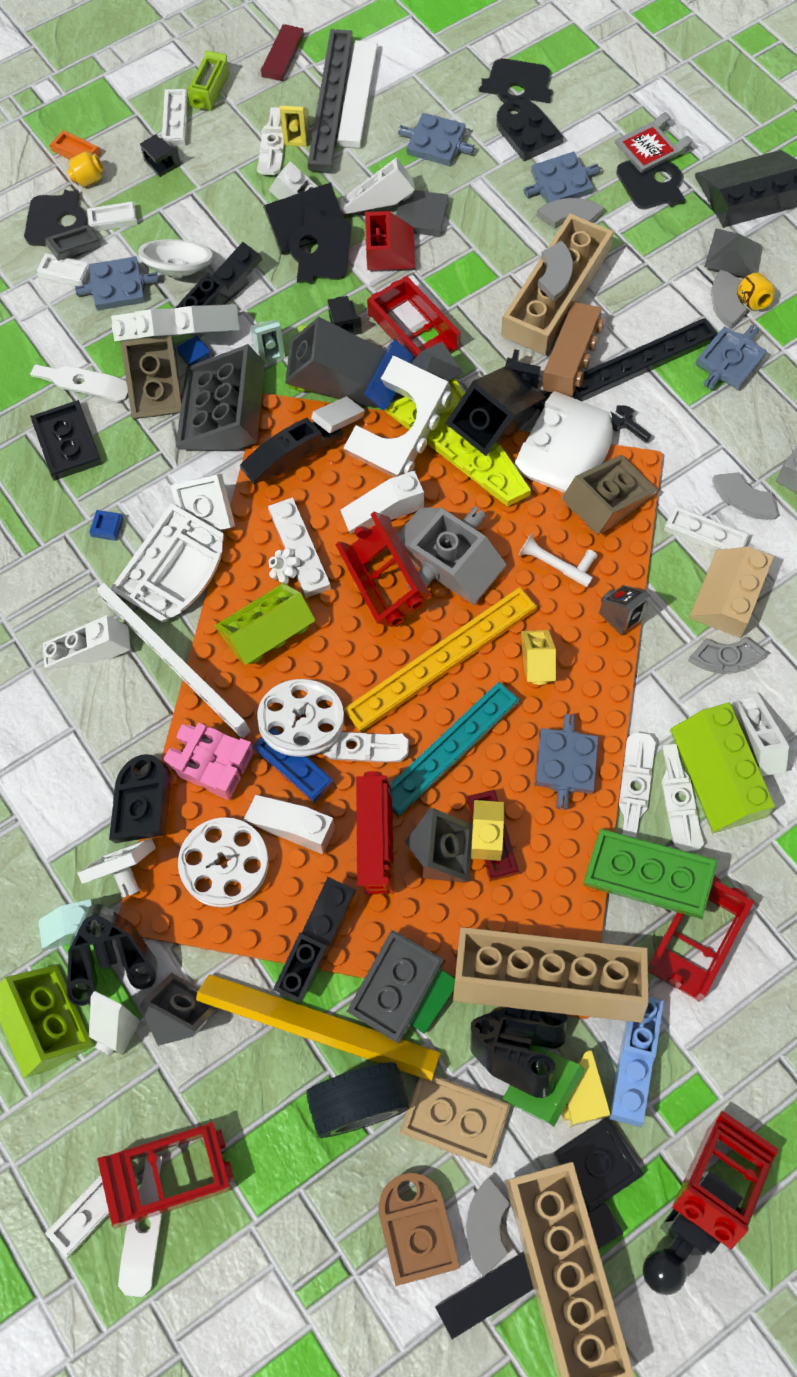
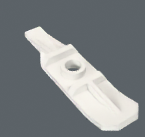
(271, 152)
(94, 382)
(369, 747)
(636, 768)
(681, 815)
(141, 1246)

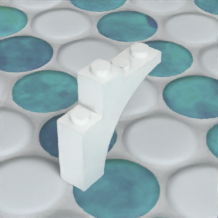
(175, 322)

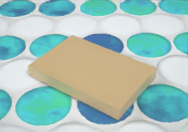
(455, 1119)

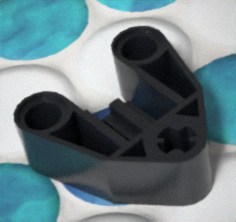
(131, 948)
(504, 1045)

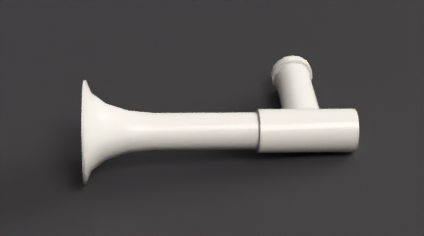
(577, 574)

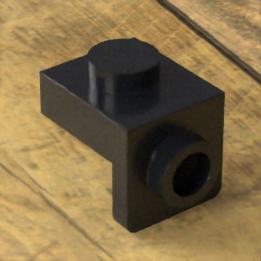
(528, 372)

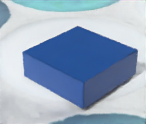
(193, 351)
(106, 525)

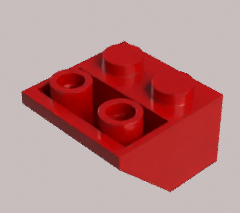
(388, 242)

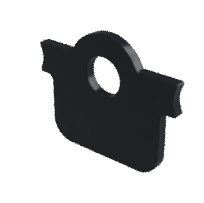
(510, 73)
(648, 192)
(47, 211)
(333, 242)

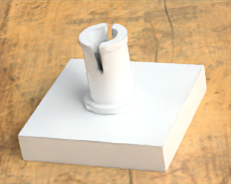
(205, 500)
(119, 864)

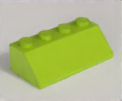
(722, 768)

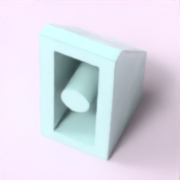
(268, 340)
(60, 924)

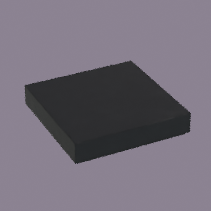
(600, 1163)

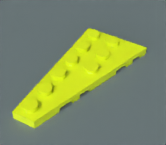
(492, 472)

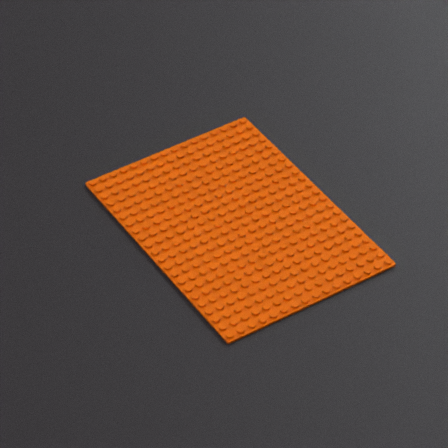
(357, 654)

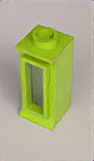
(208, 80)

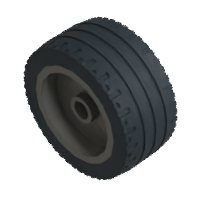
(357, 1099)

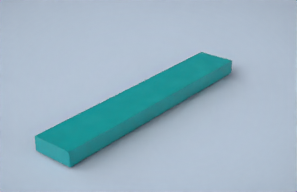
(451, 747)

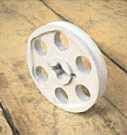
(305, 727)
(210, 857)

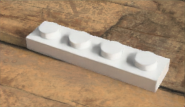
(295, 537)

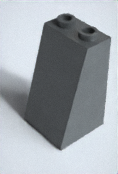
(332, 362)

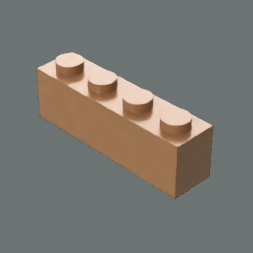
(573, 349)

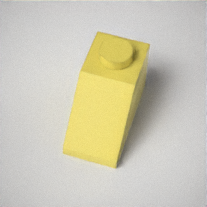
(295, 125)
(538, 656)
(487, 830)
(588, 1099)

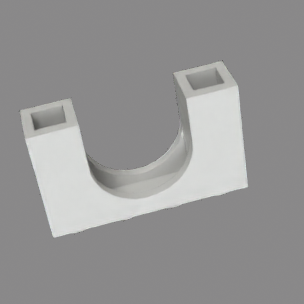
(398, 454)

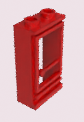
(397, 294)
(364, 550)
(374, 833)
(684, 974)
(121, 1185)
(705, 1208)

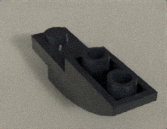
(226, 281)
(286, 448)
(315, 940)

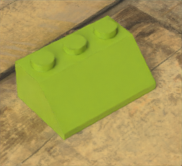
(265, 623)
(41, 1020)

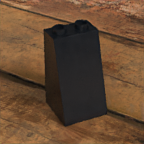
(494, 409)

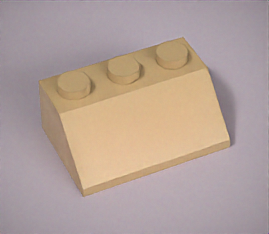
(731, 589)

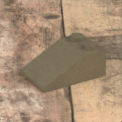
(152, 376)
(607, 493)

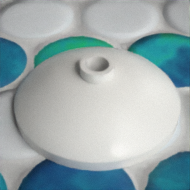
(175, 257)

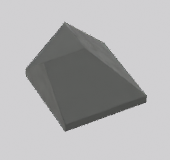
(732, 253)
(438, 362)
(442, 846)
(174, 1011)

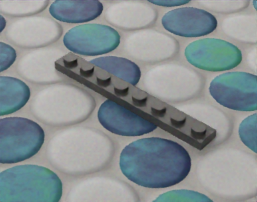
(330, 101)

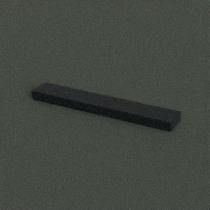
(509, 1282)

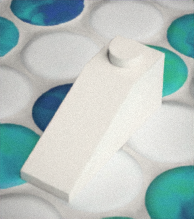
(382, 189)
(392, 498)
(761, 733)
(291, 822)
(110, 1024)

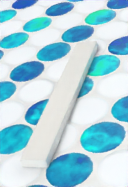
(190, 677)

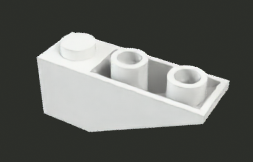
(291, 182)
(88, 643)

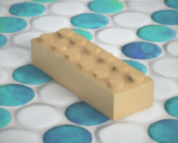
(533, 316)
(551, 975)
(568, 1274)

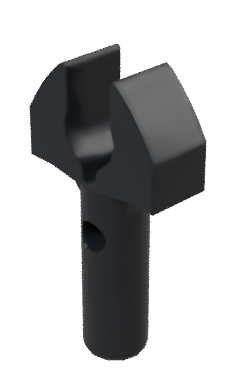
(627, 422)

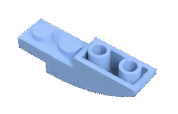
(635, 1066)

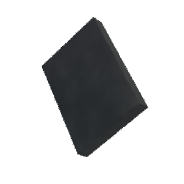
(288, 213)
(66, 440)

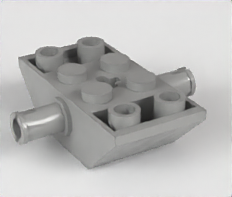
(452, 551)

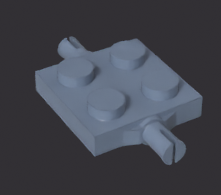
(436, 139)
(561, 178)
(116, 283)
(731, 357)
(566, 761)

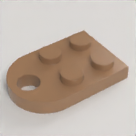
(416, 1231)

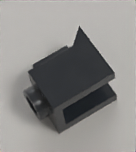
(159, 155)
(343, 315)

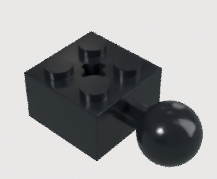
(665, 1267)

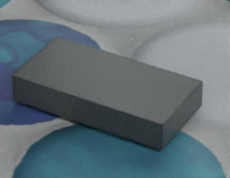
(73, 242)

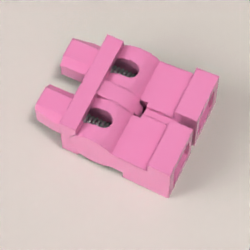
(210, 759)

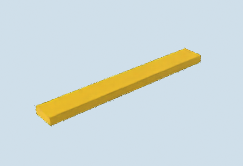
(439, 660)
(317, 1026)

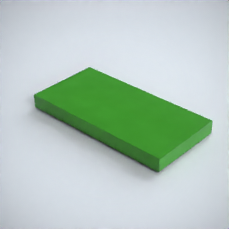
(651, 873)

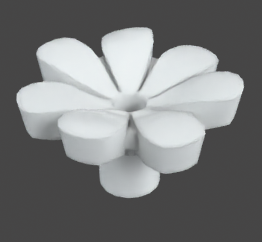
(283, 565)

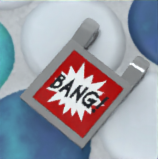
(650, 146)

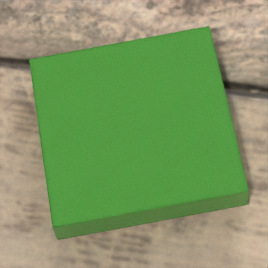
(548, 1108)

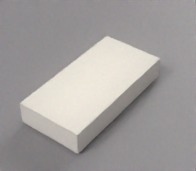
(112, 216)
(64, 270)
(337, 414)

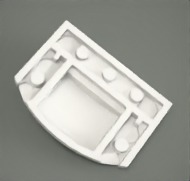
(565, 442)
(171, 565)

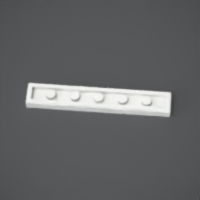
(357, 94)

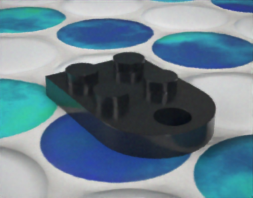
(528, 130)
(140, 801)

